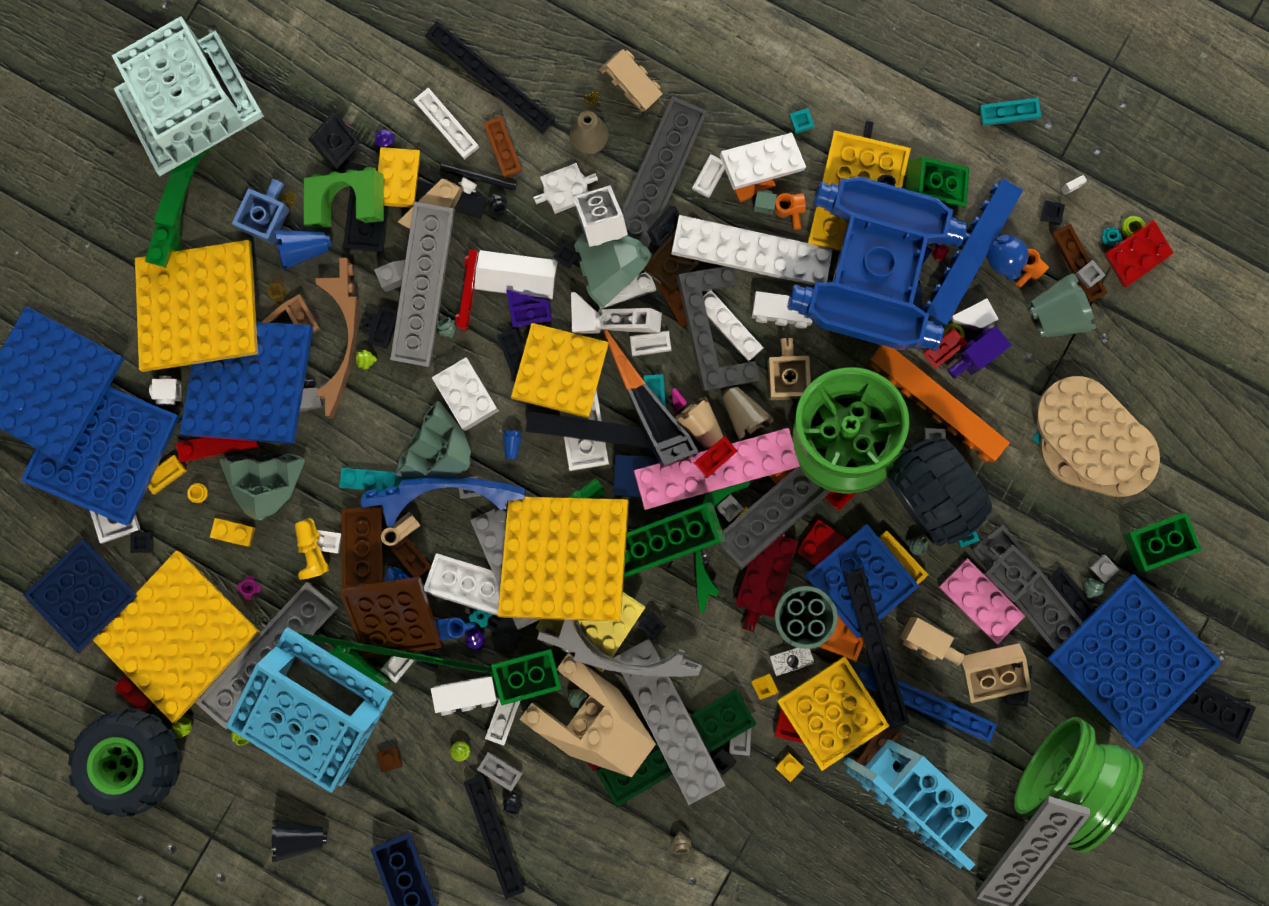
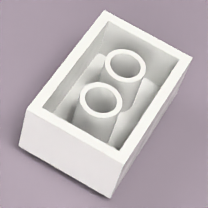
(600, 216)
(465, 394)
(465, 695)

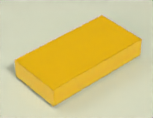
(166, 474)

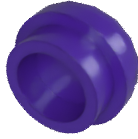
(384, 138)
(475, 639)

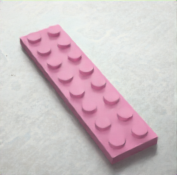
(682, 480)

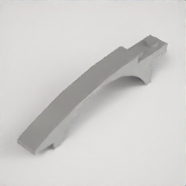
(574, 640)

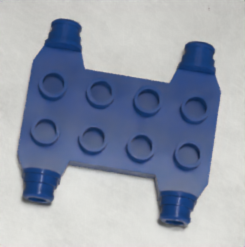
(879, 263)

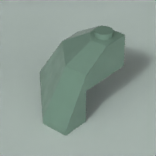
(611, 266)
(437, 448)
(262, 481)

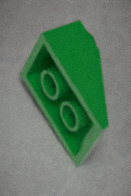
(938, 180)
(360, 664)

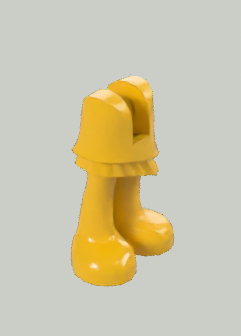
(307, 542)

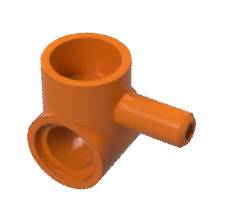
(796, 204)
(1034, 270)

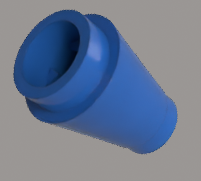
(511, 443)

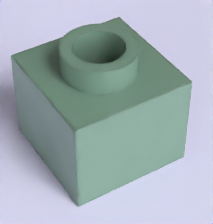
(765, 202)

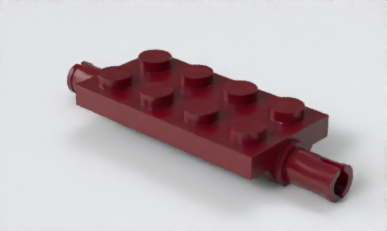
(766, 580)

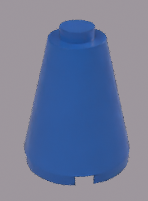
(300, 246)

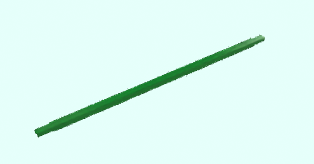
(397, 653)

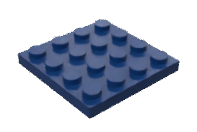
(884, 573)

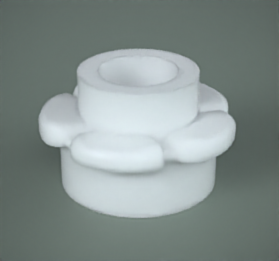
(467, 185)

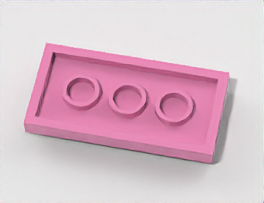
(981, 601)

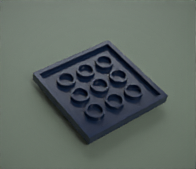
(80, 595)

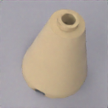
(700, 423)

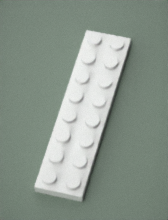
(751, 251)

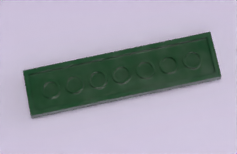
(716, 726)

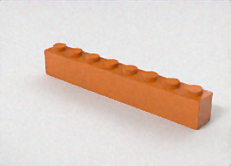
(939, 403)

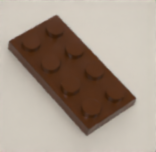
(362, 546)

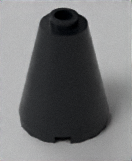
(295, 839)

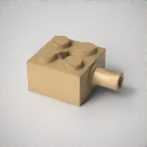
(779, 367)
(930, 641)

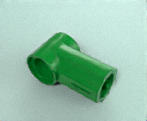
(591, 491)

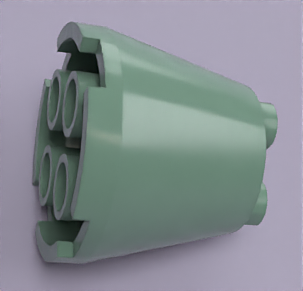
(1062, 309)
(820, 619)

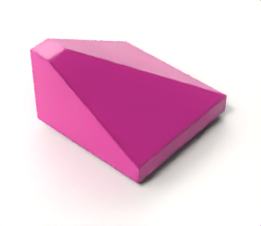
(678, 401)

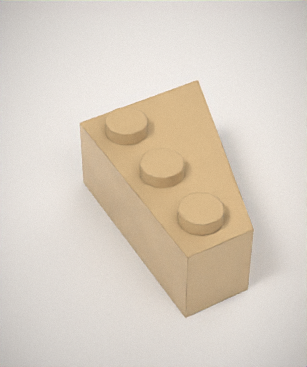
(632, 79)
(442, 194)

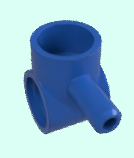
(453, 627)

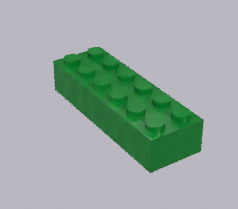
(672, 539)

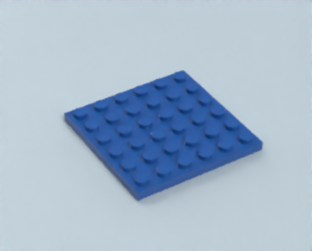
(51, 383)
(251, 394)
(111, 458)
(1134, 661)

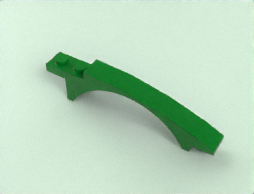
(168, 216)
(704, 586)

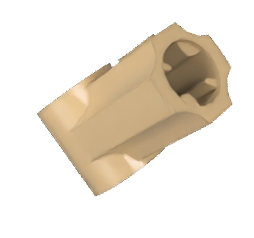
(402, 528)

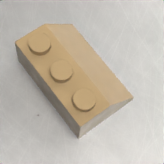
(992, 675)

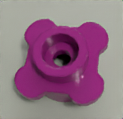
(243, 587)

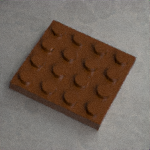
(392, 616)

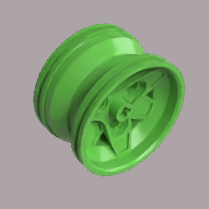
(867, 391)
(1082, 773)

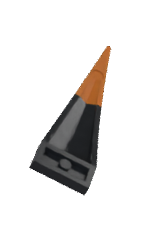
(661, 430)

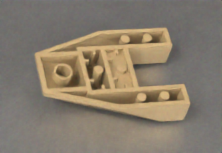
(602, 730)

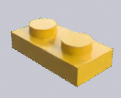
(232, 532)

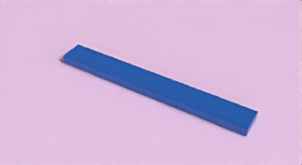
(933, 706)

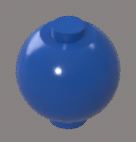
(1008, 256)

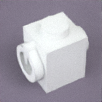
(166, 390)

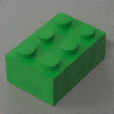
(1162, 542)
(526, 676)

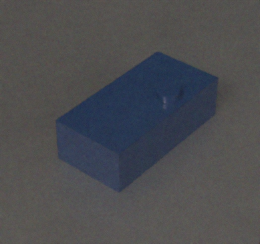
(624, 479)
(403, 872)

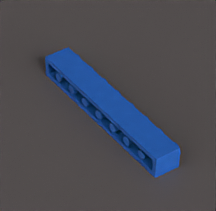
(973, 252)

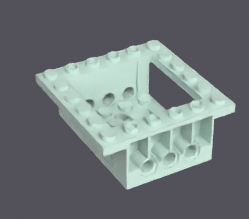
(199, 117)

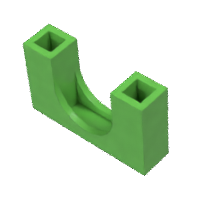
(321, 190)

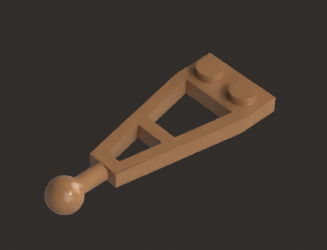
(297, 311)

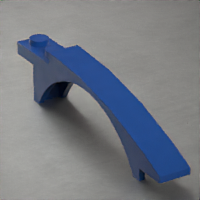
(395, 499)

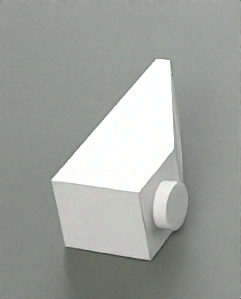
(631, 320)

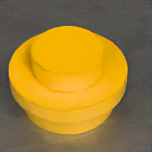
(197, 493)

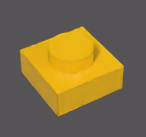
(764, 686)
(789, 767)

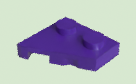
(527, 309)

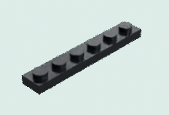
(494, 836)

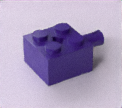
(980, 353)

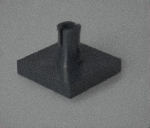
(334, 140)

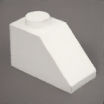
(584, 317)
(976, 317)

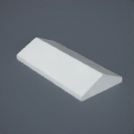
(517, 273)

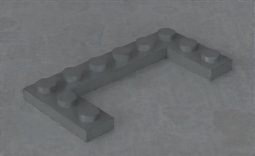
(691, 288)

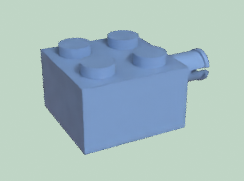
(262, 213)

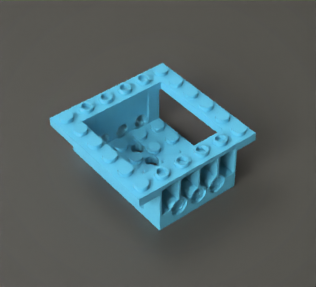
(338, 735)
(921, 798)

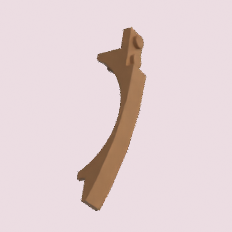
(341, 290)

